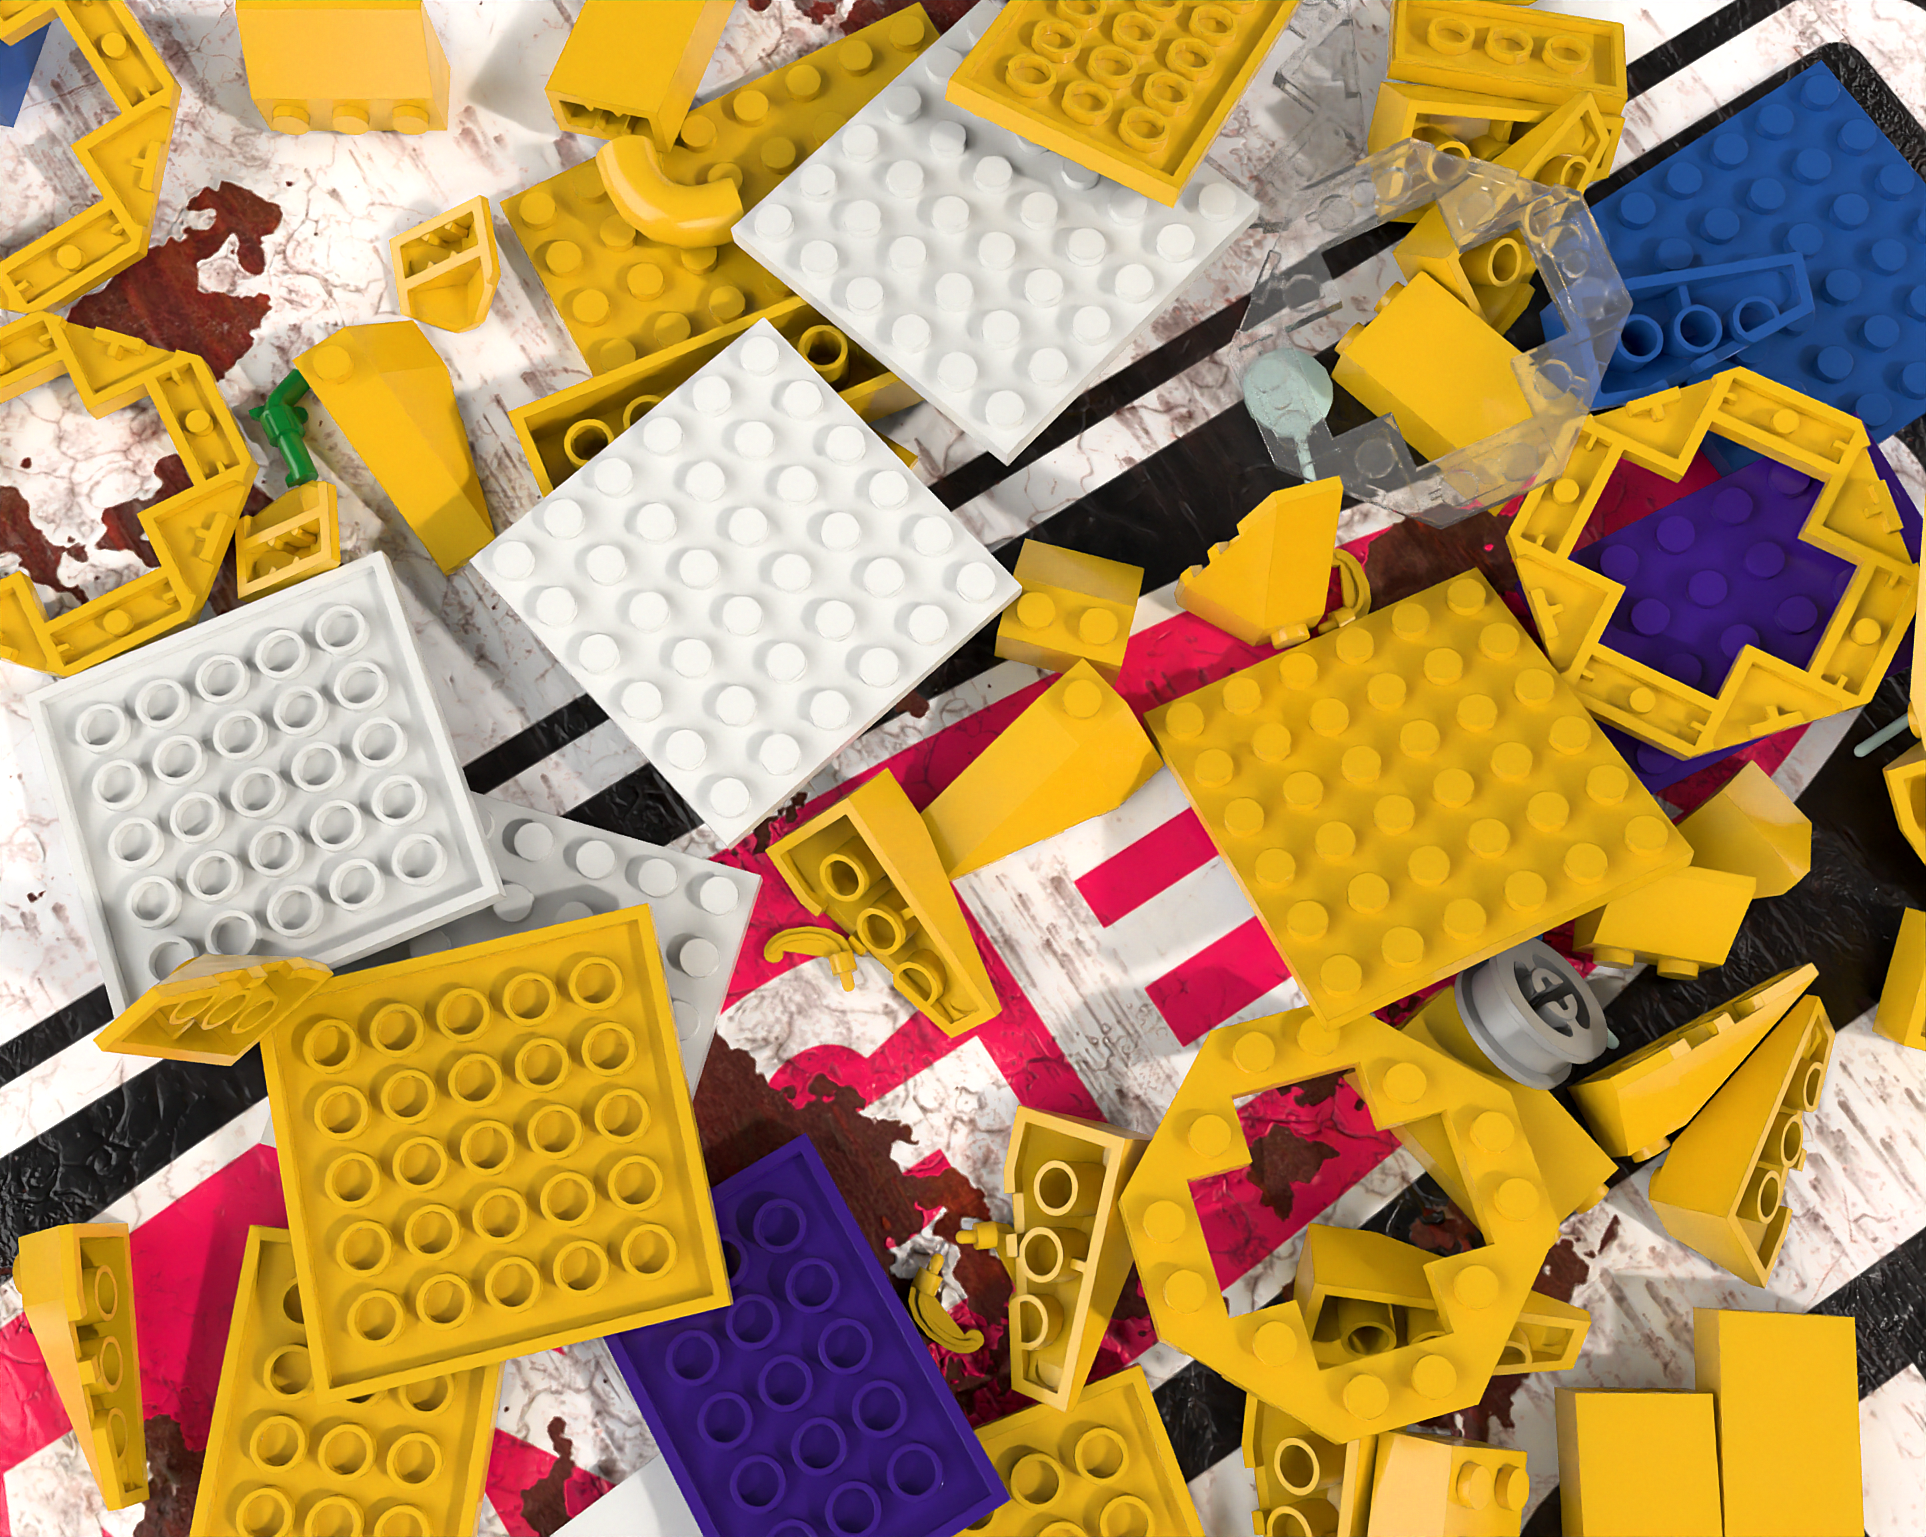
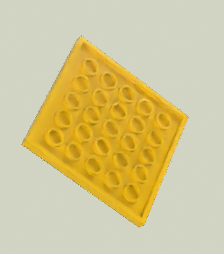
(1411, 797)
(490, 1155)

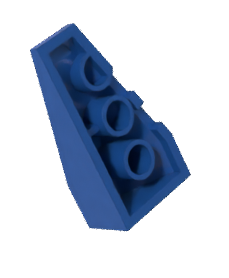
(1695, 320)

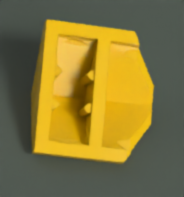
(448, 267)
(288, 541)
(1750, 831)

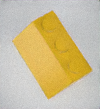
(344, 65)

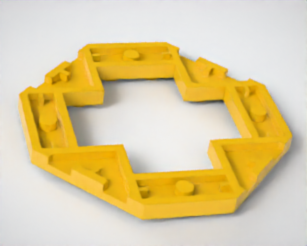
(121, 157)
(185, 530)
(1760, 693)
(1270, 1348)

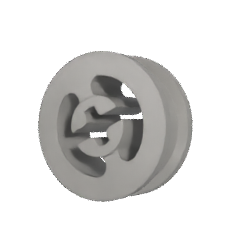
(1531, 1014)

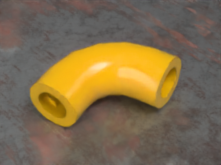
(659, 206)

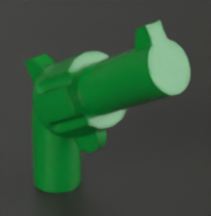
(285, 427)

